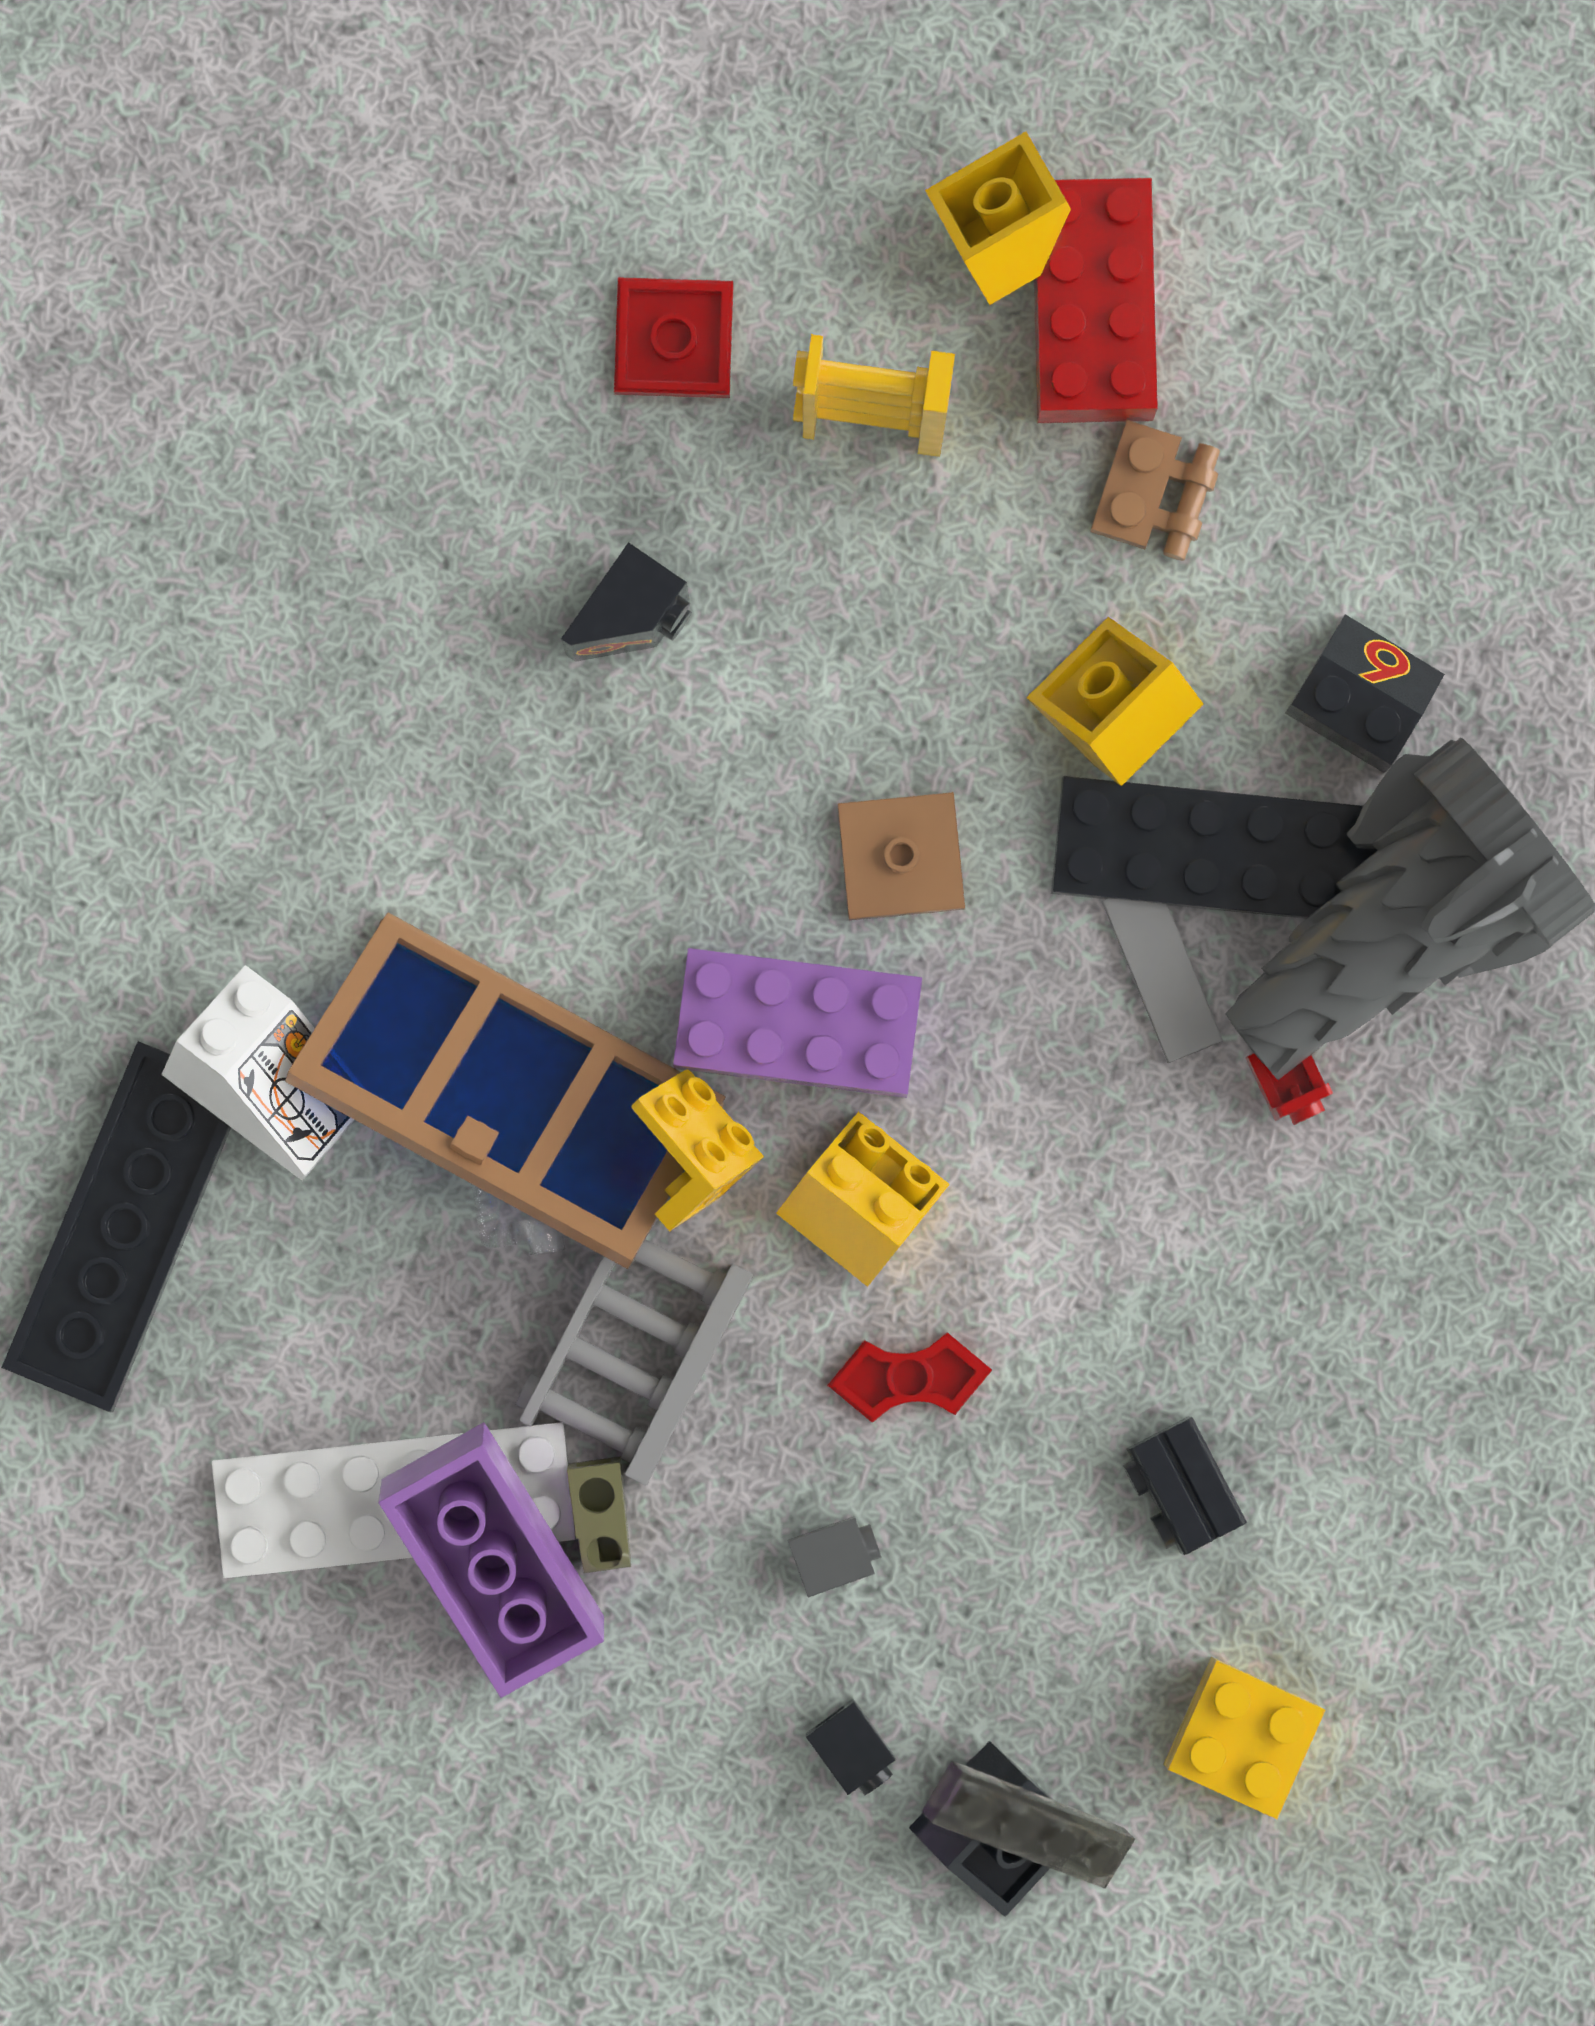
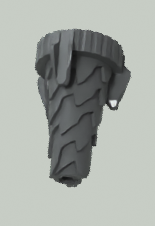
(1448, 894)

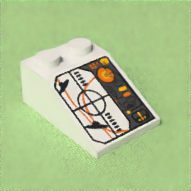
(238, 1066)

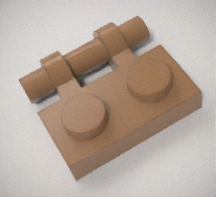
(1137, 486)

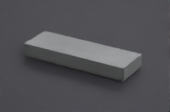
(1163, 976)

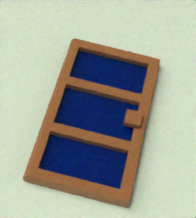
(494, 1088)

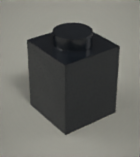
(852, 1749)

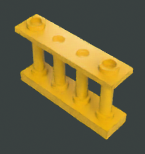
(874, 395)

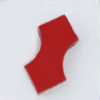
(882, 1379)

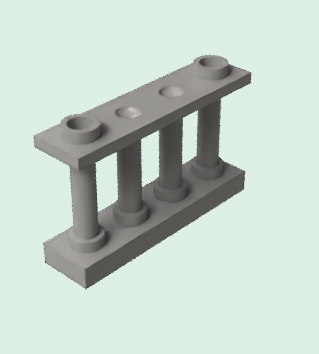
(666, 1394)

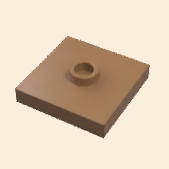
(901, 856)

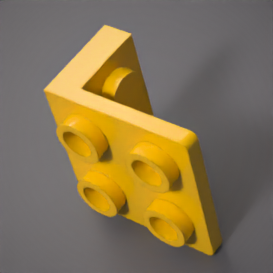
(701, 1140)

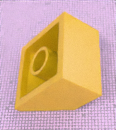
(1002, 216)
(1116, 700)

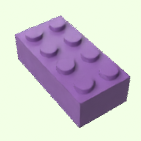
(797, 1023)
(492, 1560)

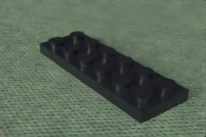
(1202, 847)
(119, 1237)

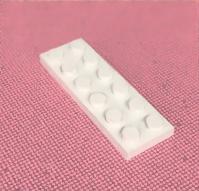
(324, 1502)

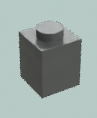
(834, 1555)

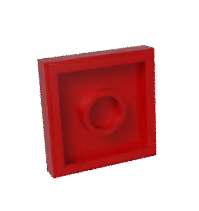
(673, 337)

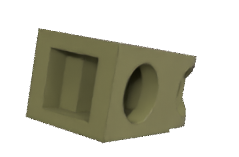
(600, 1513)

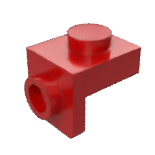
(1295, 1093)

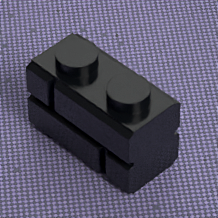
(1184, 1486)

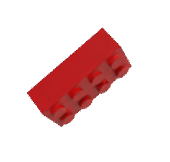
(1098, 307)

